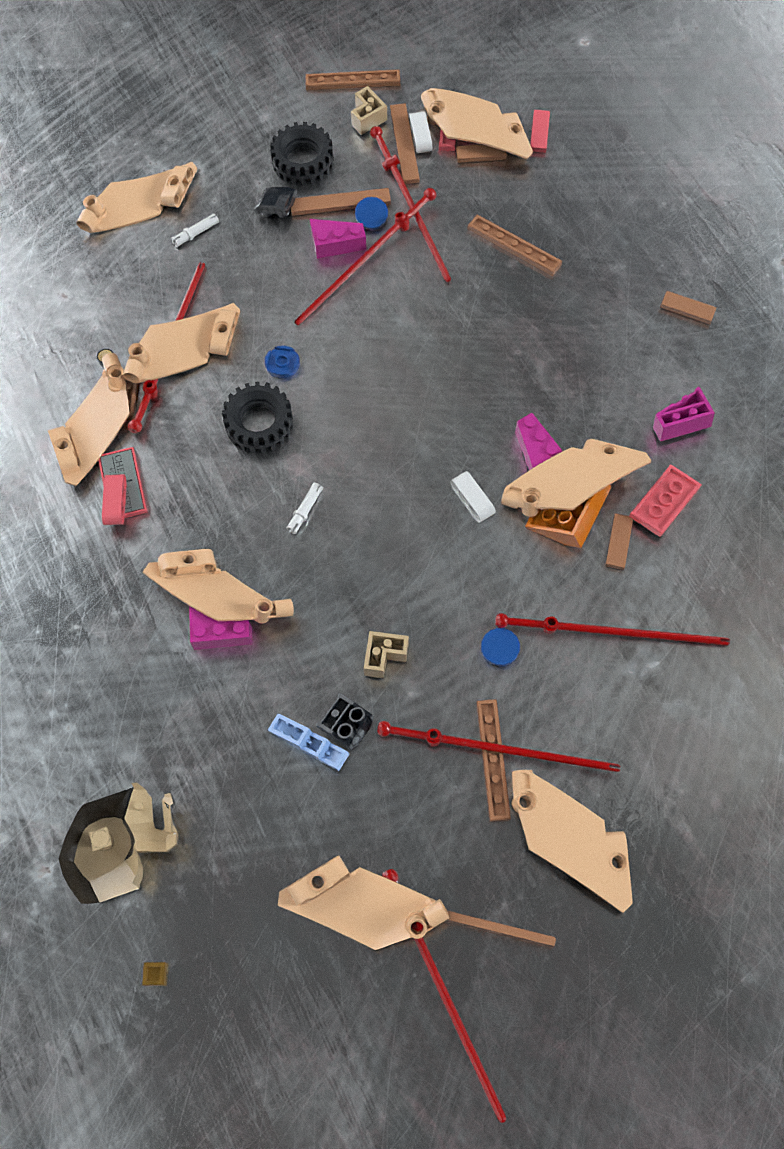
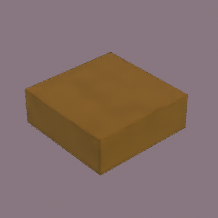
(154, 974)

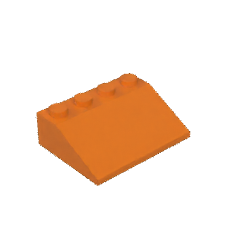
(568, 526)

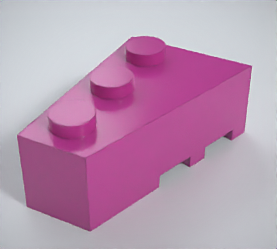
(337, 237)
(684, 417)
(535, 441)
(209, 633)

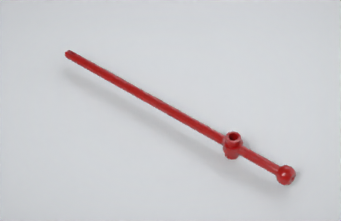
(391, 163)
(401, 222)
(149, 387)
(551, 625)
(385, 728)
(392, 875)

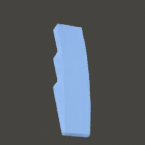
(308, 742)

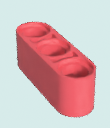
(114, 499)

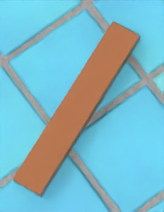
(352, 79)
(404, 143)
(336, 202)
(514, 245)
(493, 762)
(501, 929)

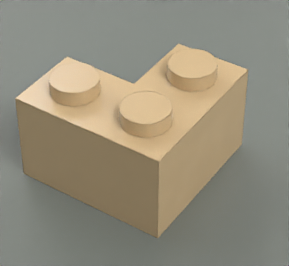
(369, 111)
(383, 648)

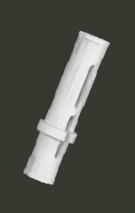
(191, 232)
(300, 514)

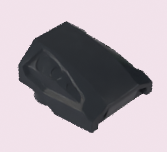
(276, 201)
(346, 721)

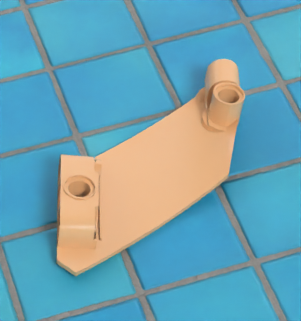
(475, 121)
(135, 199)
(181, 344)
(92, 424)
(572, 477)
(212, 590)
(573, 838)
(362, 905)

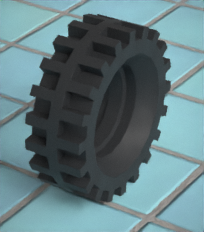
(302, 137)
(251, 398)

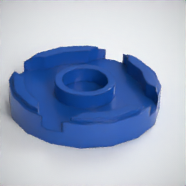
(372, 213)
(282, 362)
(500, 647)

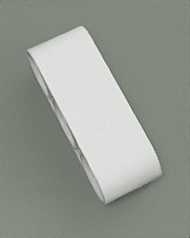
(420, 132)
(472, 496)

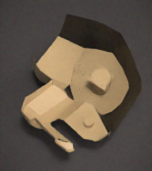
(105, 843)

